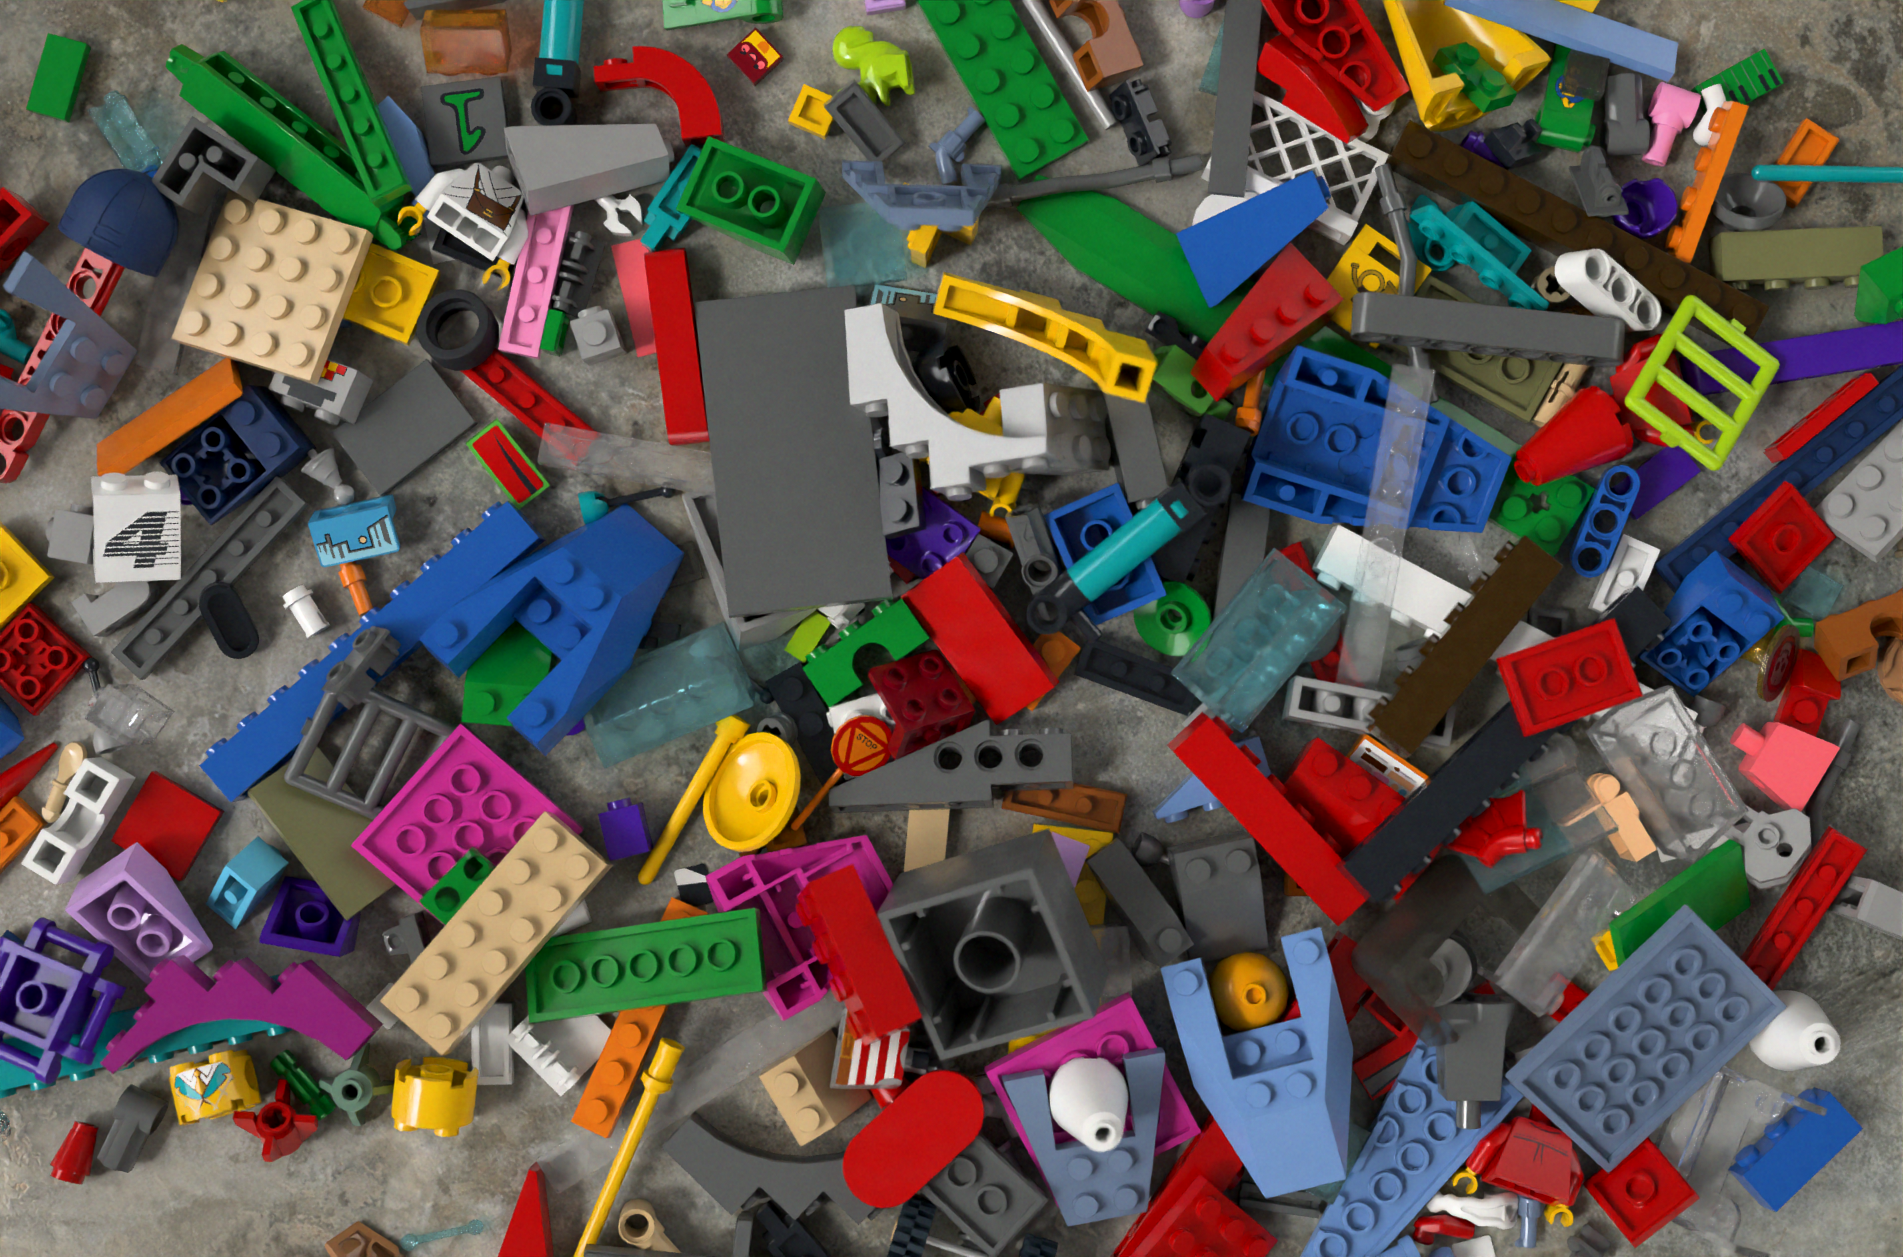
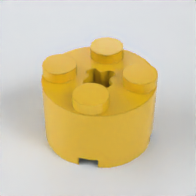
(434, 1095)

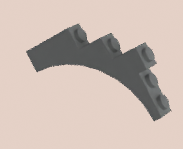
(736, 1171)

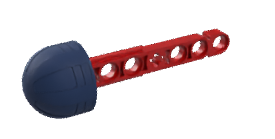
(121, 226)

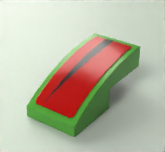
(507, 463)

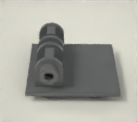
(576, 274)

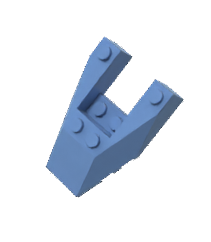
(1278, 1086)

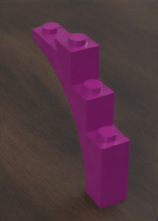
(186, 996)

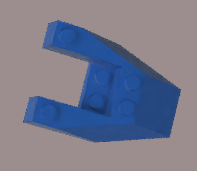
(582, 600)

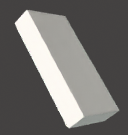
(488, 1048)

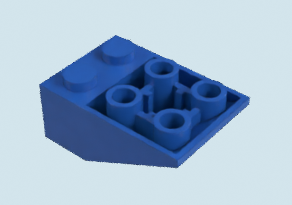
(1713, 623)

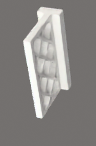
(1333, 222)

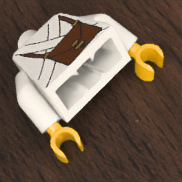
(477, 209)

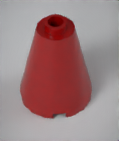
(1575, 439)

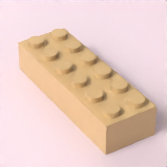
(496, 933)

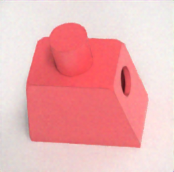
(1783, 762)

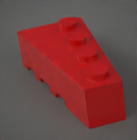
(1272, 319)

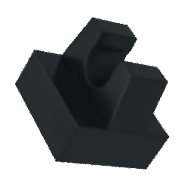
(1515, 144)

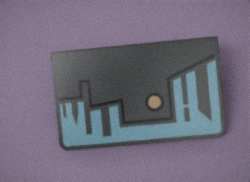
(915, 310)

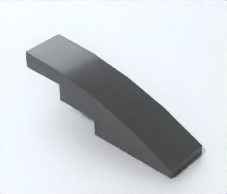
(1241, 549)

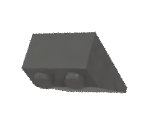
(1219, 895)

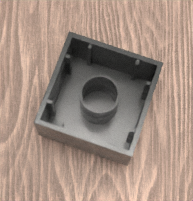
(994, 945)

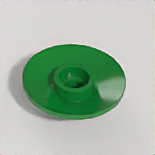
(1168, 632)

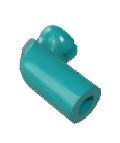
(9, 343)

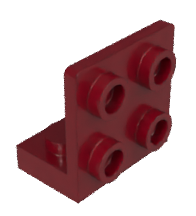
(921, 700)

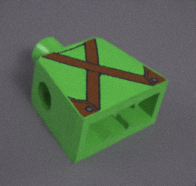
(1173, 384)

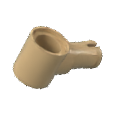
(649, 1237)

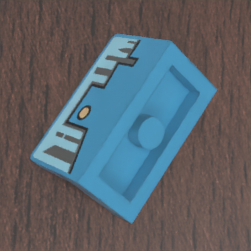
(354, 531)

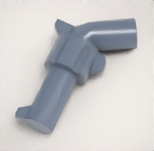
(952, 144)
(1529, 1212)

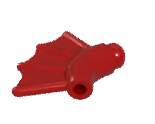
(1498, 831)

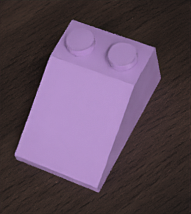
(138, 912)

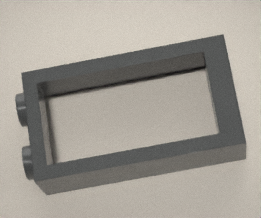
(1134, 450)

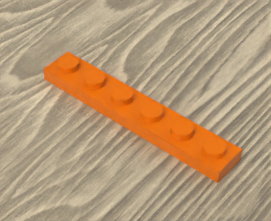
(624, 1054)

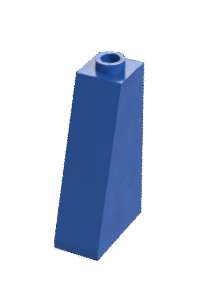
(1244, 237)

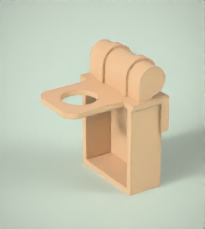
(1632, 839)

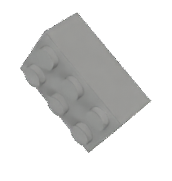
(1066, 416)

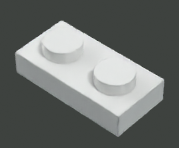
(1628, 568)

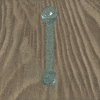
(410, 1240)

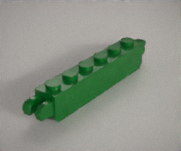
(285, 140)

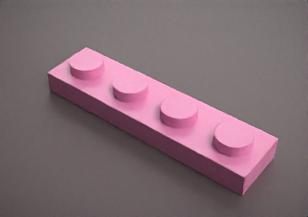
(535, 282)

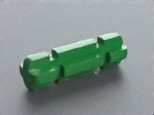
(303, 1085)

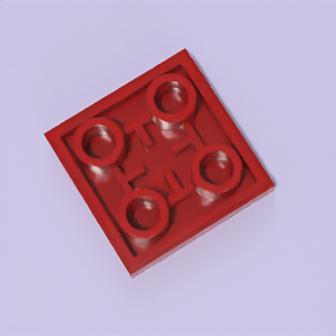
(37, 659)

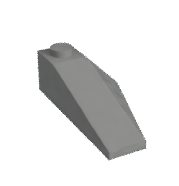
(745, 630)

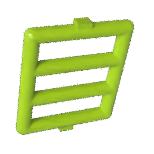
(1750, 394)

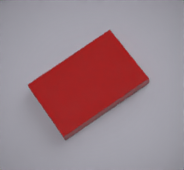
(1569, 677)

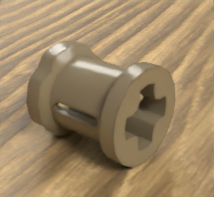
(1542, 281)

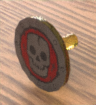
(1775, 659)

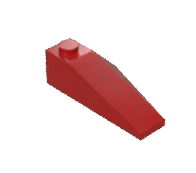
(1343, 44)

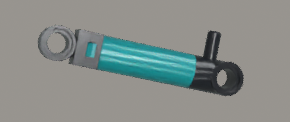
(557, 68)
(1126, 548)

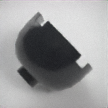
(946, 376)

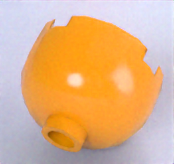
(1248, 991)

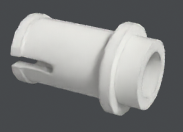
(305, 610)

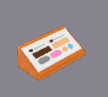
(1386, 765)

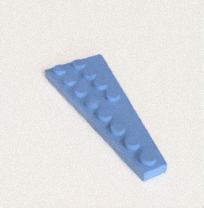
(1403, 1162)

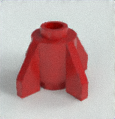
(278, 1125)

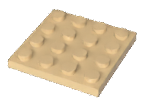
(273, 287)

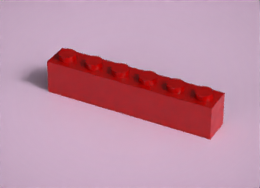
(1266, 814)

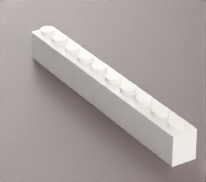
(1421, 598)

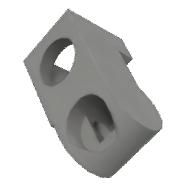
(116, 606)

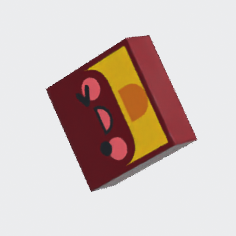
(755, 56)

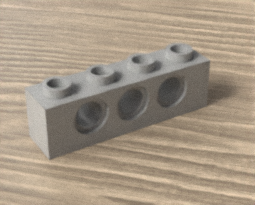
(1347, 709)

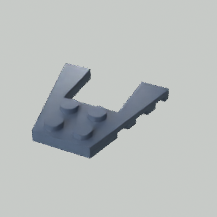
(920, 205)
(82, 360)
(1086, 1181)

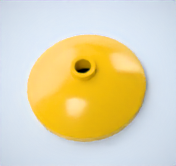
(752, 792)

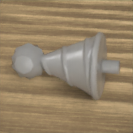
(325, 469)

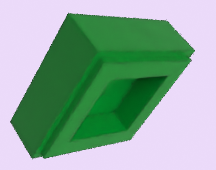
(554, 333)

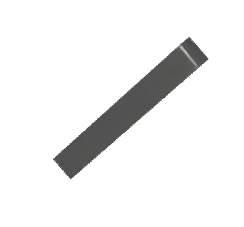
(1487, 329)

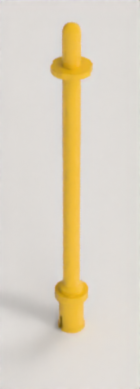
(656, 1082)

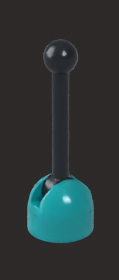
(595, 504)

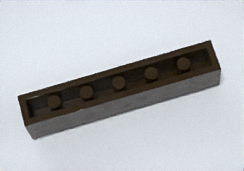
(1463, 646)

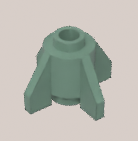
(366, 1081)

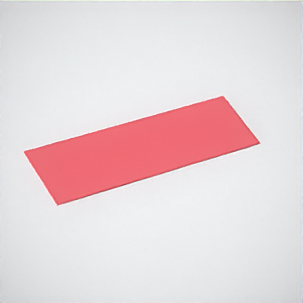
(634, 287)

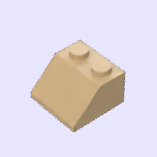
(803, 1092)

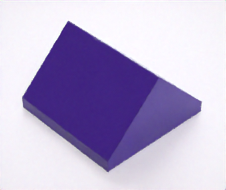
(308, 921)

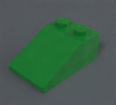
(752, 199)
(505, 676)

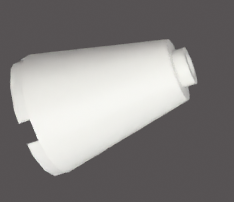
(1797, 1036)
(1090, 1101)

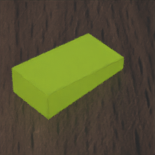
(807, 636)

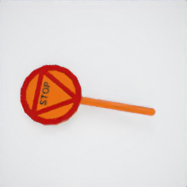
(856, 750)

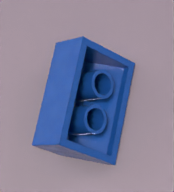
(1082, 527)

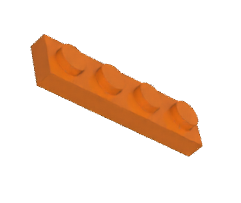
(1711, 165)

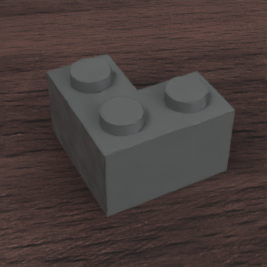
(205, 161)

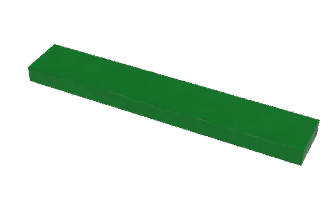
(352, 100)

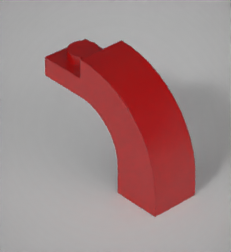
(675, 78)

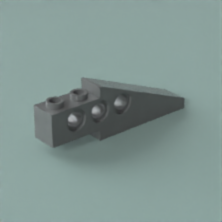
(922, 784)

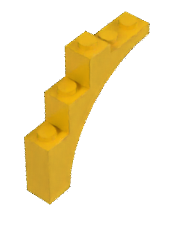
(1111, 359)

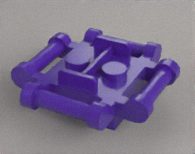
(51, 1000)

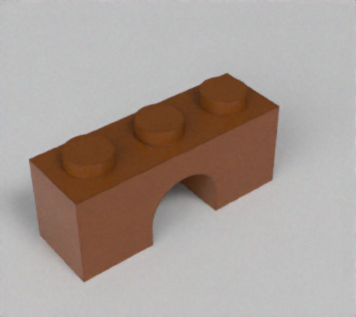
(1111, 52)
(1848, 639)

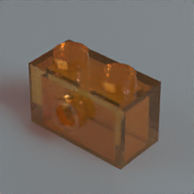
(466, 41)

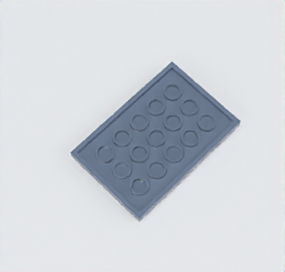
(1646, 1039)

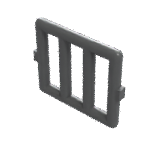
(332, 789)

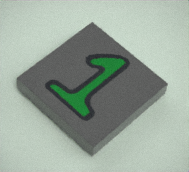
(465, 121)

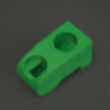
(457, 885)

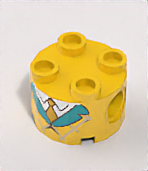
(214, 1088)

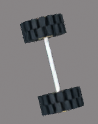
(914, 1225)

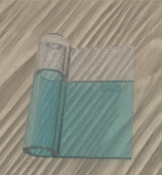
(1555, 803)

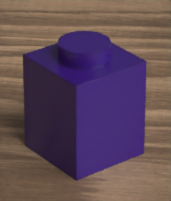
(625, 829)

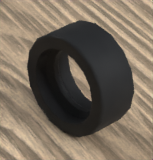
(438, 311)

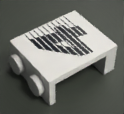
(136, 527)

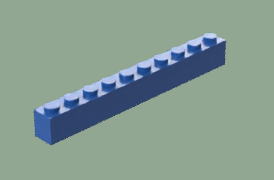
(274, 735)

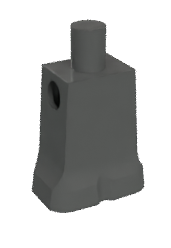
(1474, 1064)

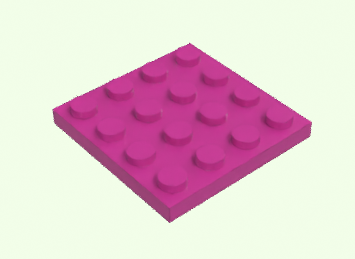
(450, 804)
(1108, 1035)

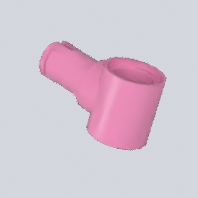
(1671, 112)

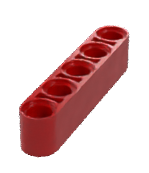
(677, 346)

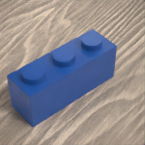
(1794, 1150)

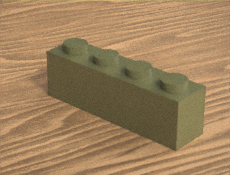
(1793, 257)

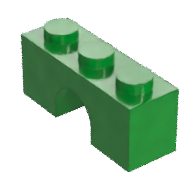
(833, 668)

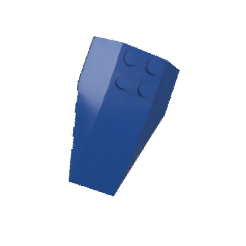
(1323, 442)

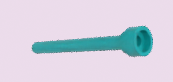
(1817, 173)

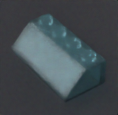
(1258, 640)
(670, 695)

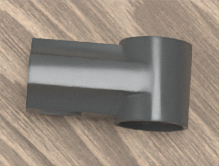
(1624, 127)
(136, 1117)

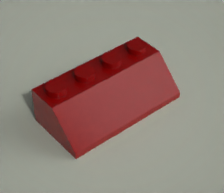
(1341, 798)

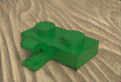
(1482, 83)

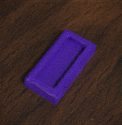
(1658, 478)

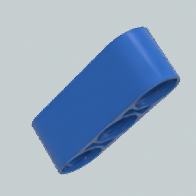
(1604, 541)

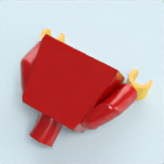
(1657, 395)

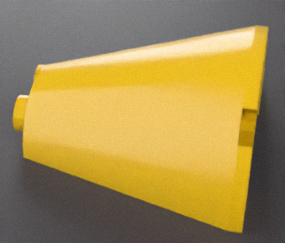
(1426, 26)

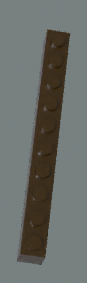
(1561, 225)

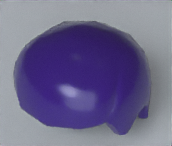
(1650, 207)

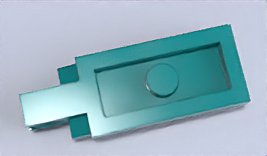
(662, 213)

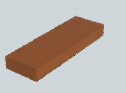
(1079, 806)

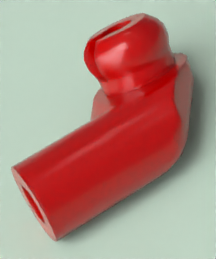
(1441, 1224)

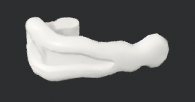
(1492, 1210)

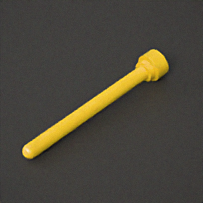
(727, 732)

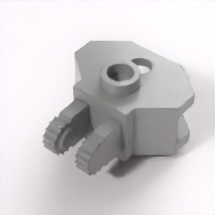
(1767, 839)

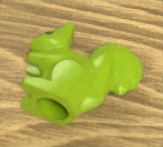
(880, 63)

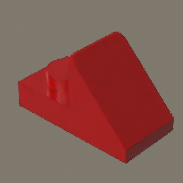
(1807, 693)

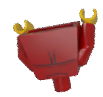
(1530, 1161)

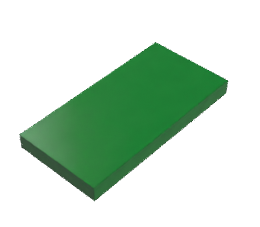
(1710, 887)

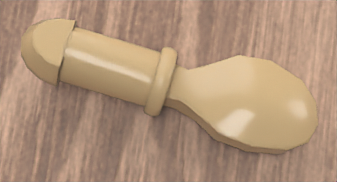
(69, 763)

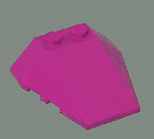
(772, 885)

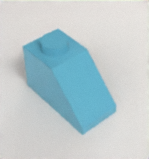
(246, 881)

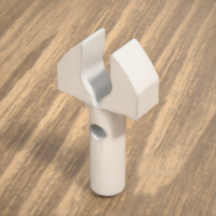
(614, 205)

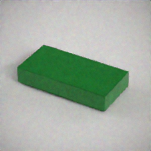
(58, 78)

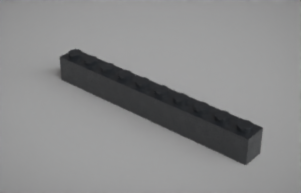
(1473, 773)

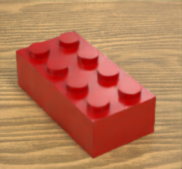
(857, 956)

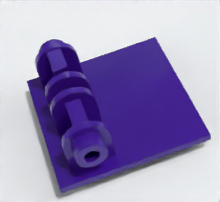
(944, 538)

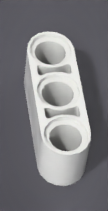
(1607, 289)

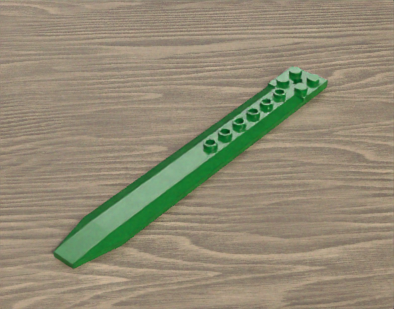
(1152, 273)

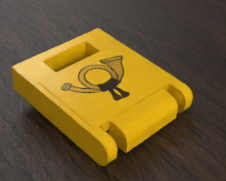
(1361, 273)

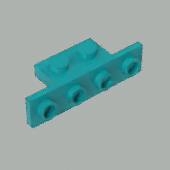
(1486, 247)

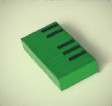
(1744, 80)

